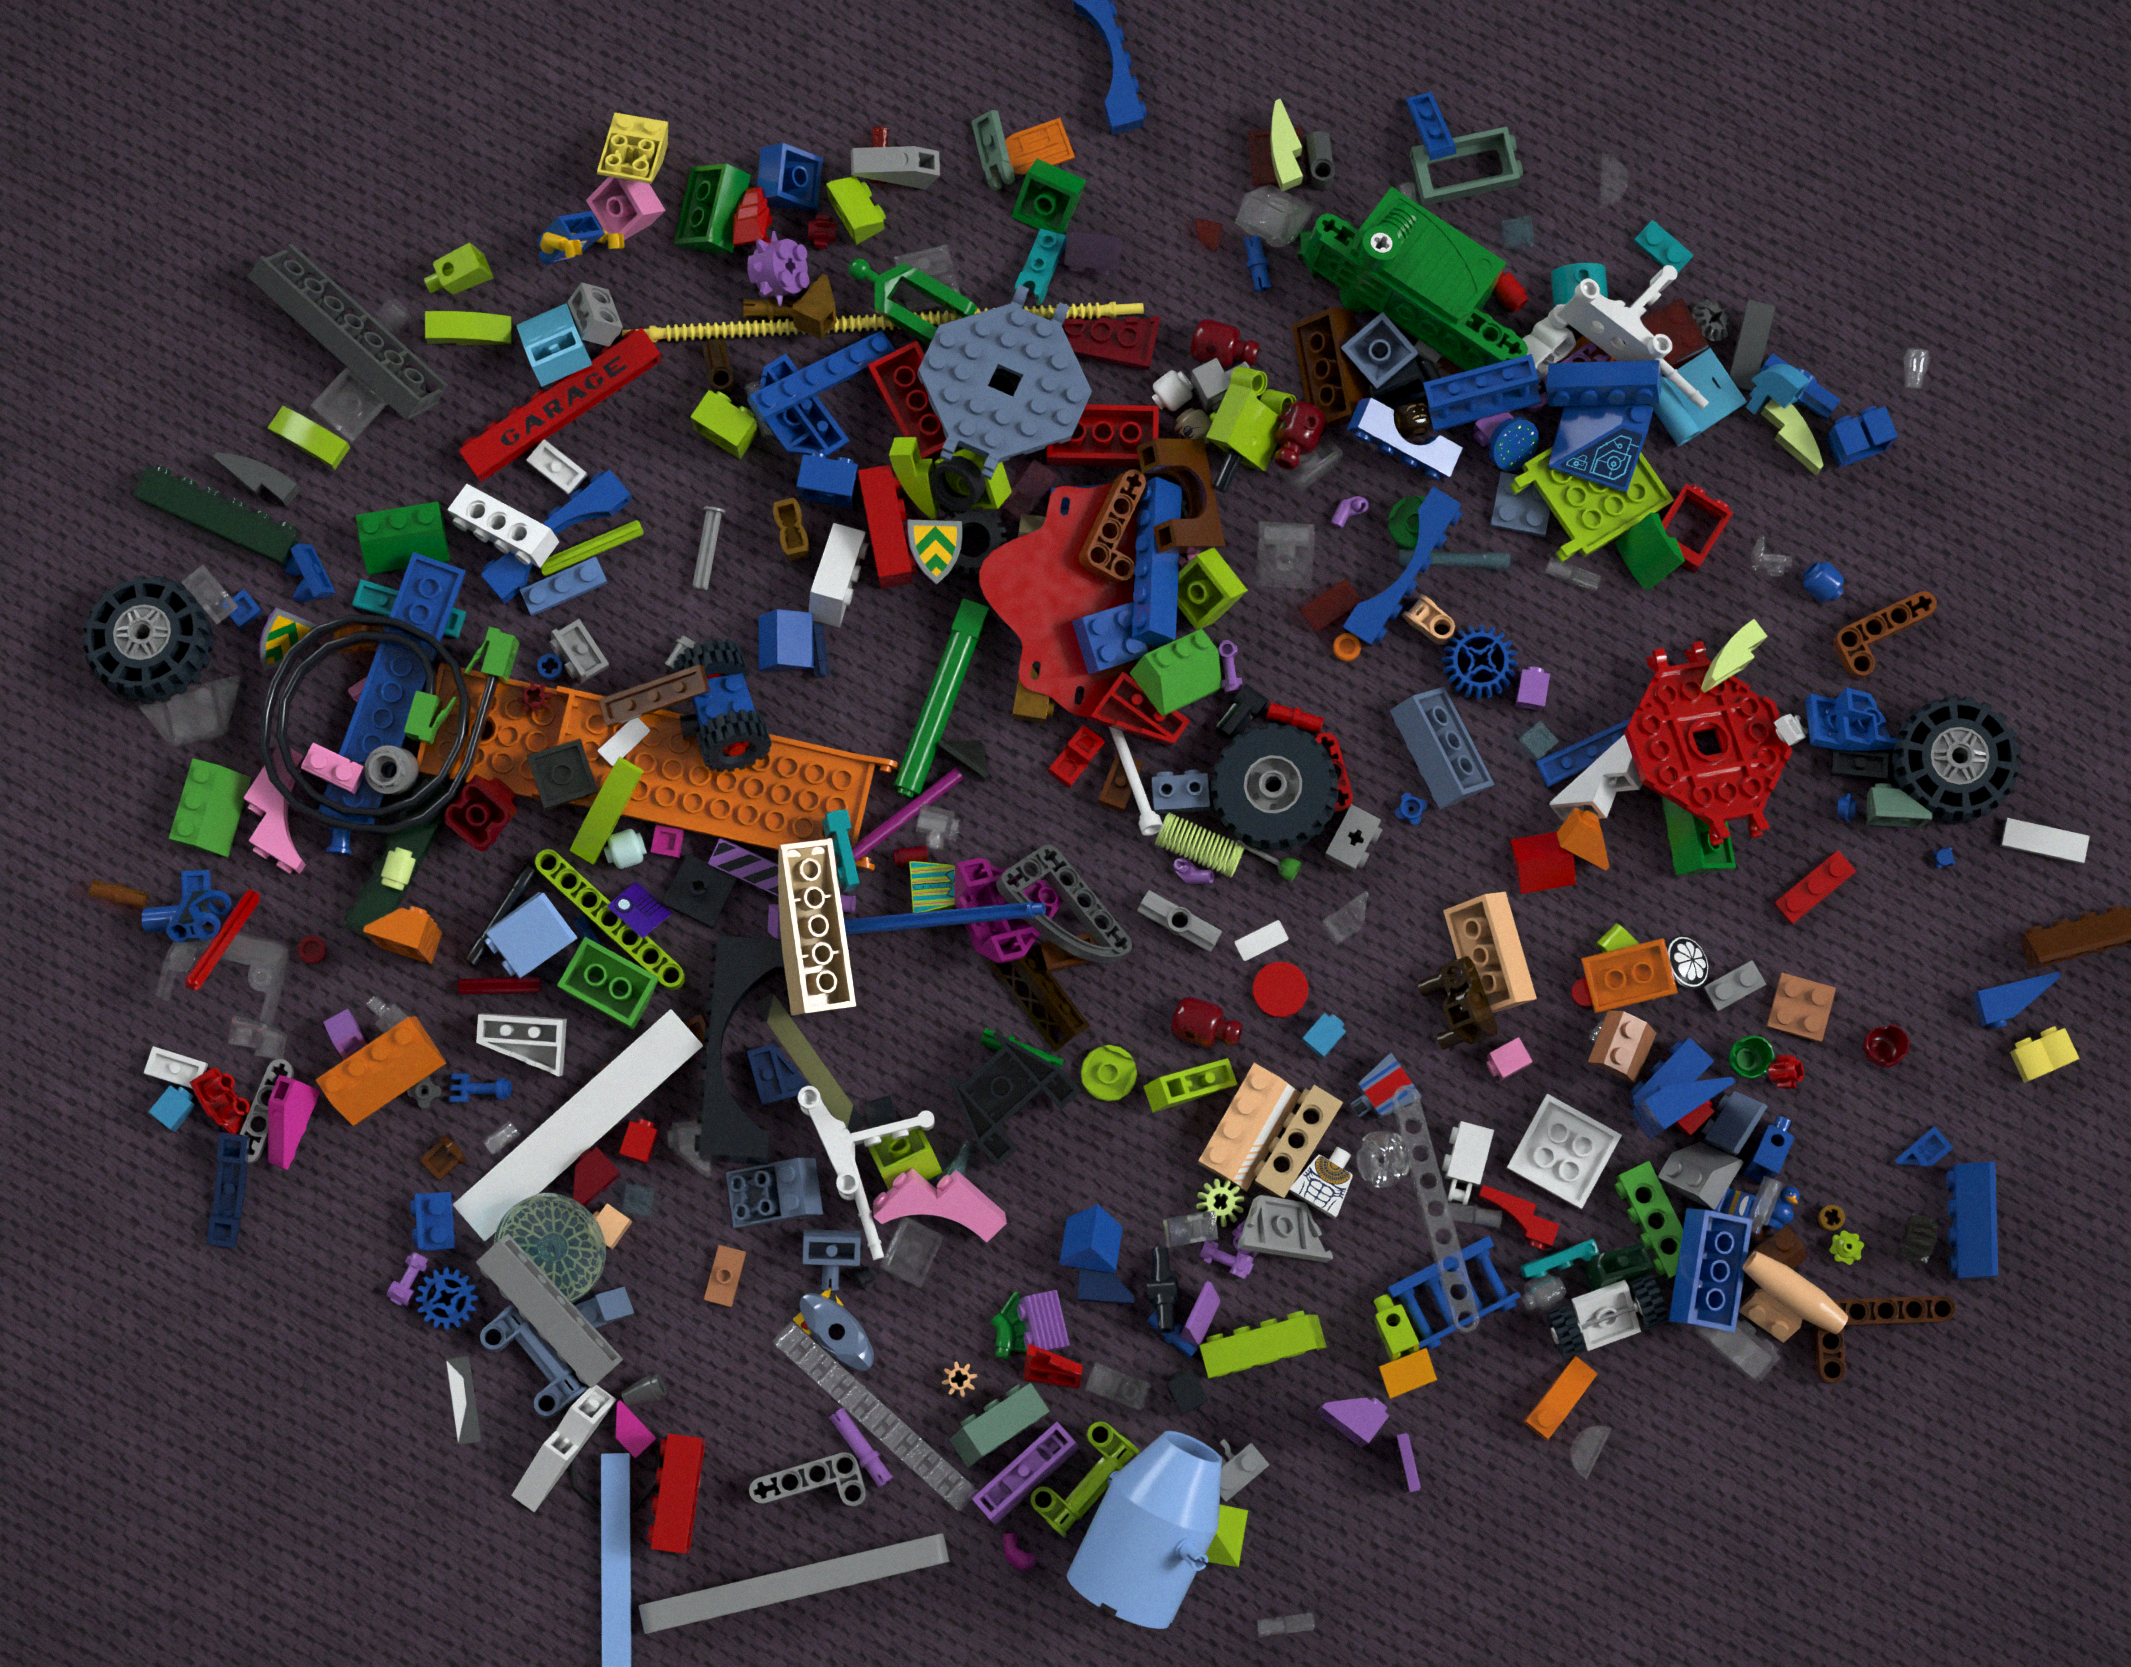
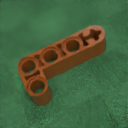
(1116, 523)
(1886, 628)

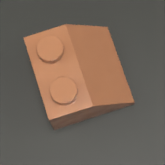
(1622, 1045)

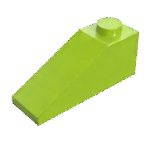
(1189, 1085)

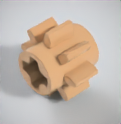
(952, 1374)

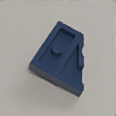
(773, 1075)

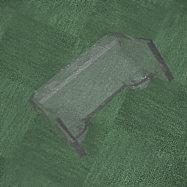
(265, 956)

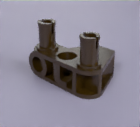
(1462, 994)

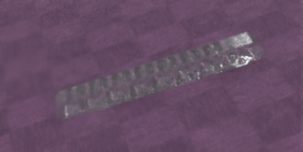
(1432, 1223)
(875, 1416)

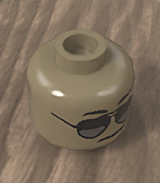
(1193, 425)

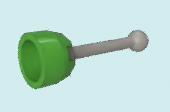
(1287, 867)

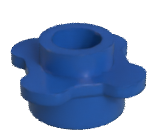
(1410, 801)
(1847, 808)

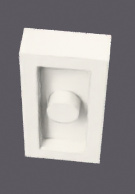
(556, 467)
(173, 1067)

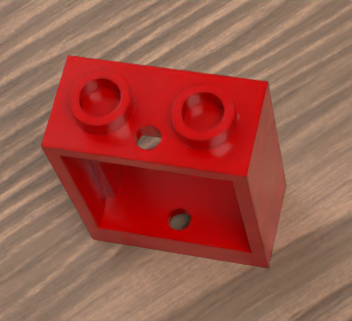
(1716, 508)

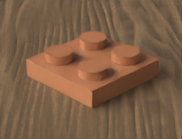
(1801, 1007)

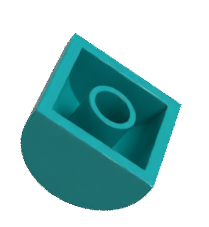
(1567, 277)

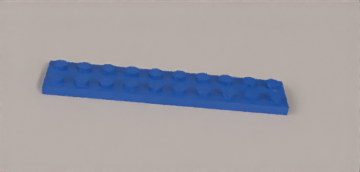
(396, 674)

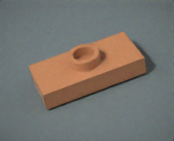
(725, 1276)

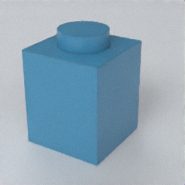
(1324, 1035)
(173, 1107)

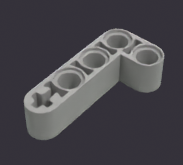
(805, 1483)

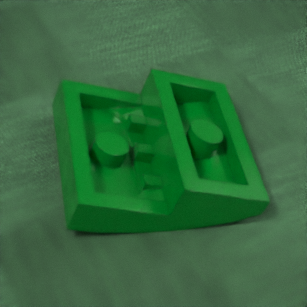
(1649, 551)

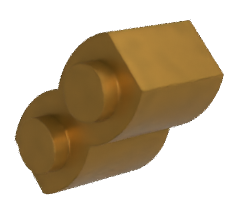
(790, 525)

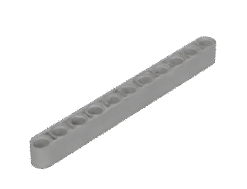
(793, 1583)

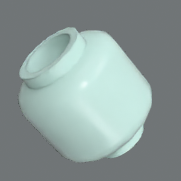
(625, 848)

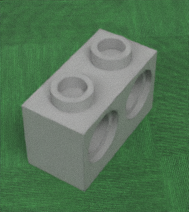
(595, 314)

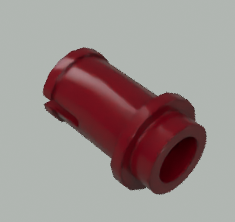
(905, 855)

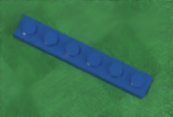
(819, 376)

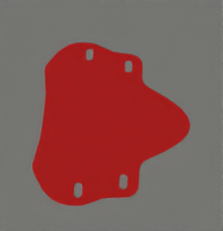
(1043, 588)

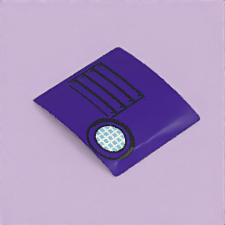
(639, 909)

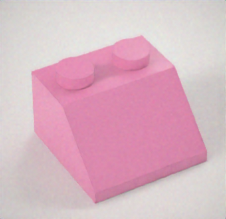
(625, 206)

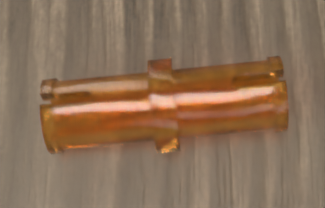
(118, 893)

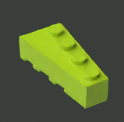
(1262, 1345)

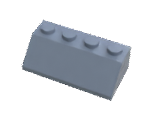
(1441, 747)

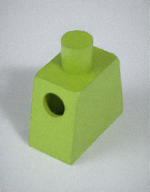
(459, 270)
(1400, 1339)

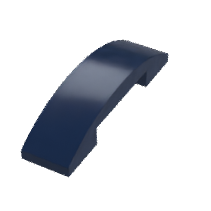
(229, 1189)

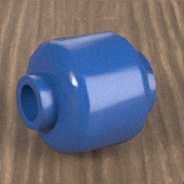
(1823, 581)

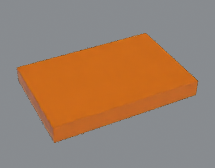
(1629, 975)

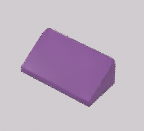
(1201, 1315)

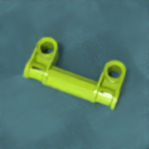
(1091, 1486)

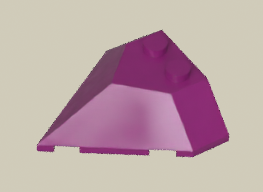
(1006, 938)

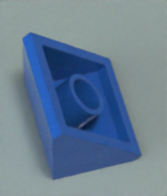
(786, 640)
(1091, 1240)

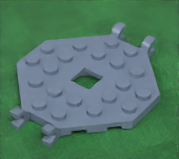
(985, 419)

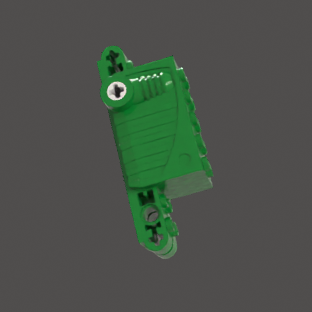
(1419, 276)

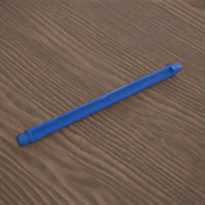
(944, 917)

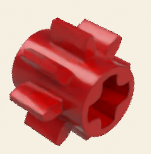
(1786, 1071)

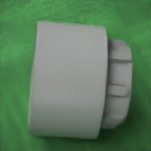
(376, 770)

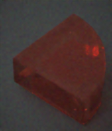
(1208, 233)

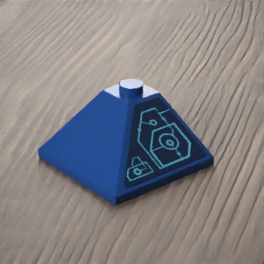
(1601, 443)

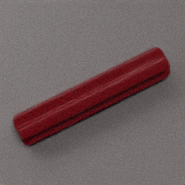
(500, 985)

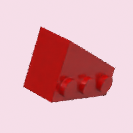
(1131, 711)

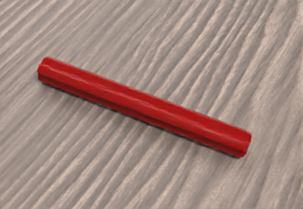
(222, 940)

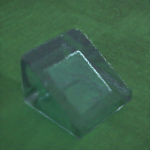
(1518, 232)

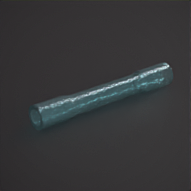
(1491, 560)

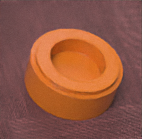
(1346, 647)

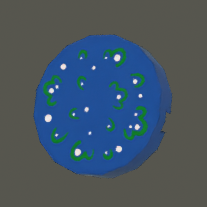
(1513, 443)

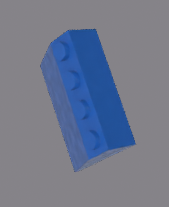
(1665, 1106)

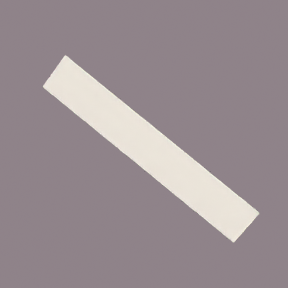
(579, 1123)

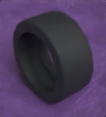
(946, 495)

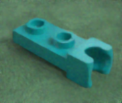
(1041, 263)
(836, 827)

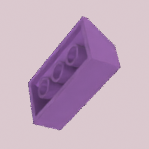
(1355, 1418)

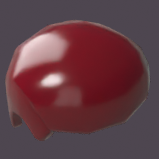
(1886, 1045)

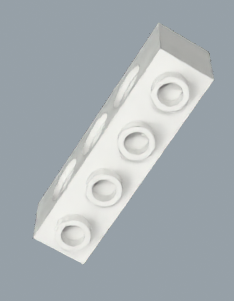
(538, 539)

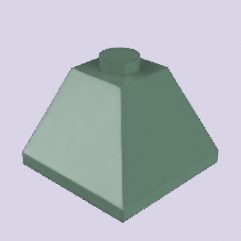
(1894, 808)

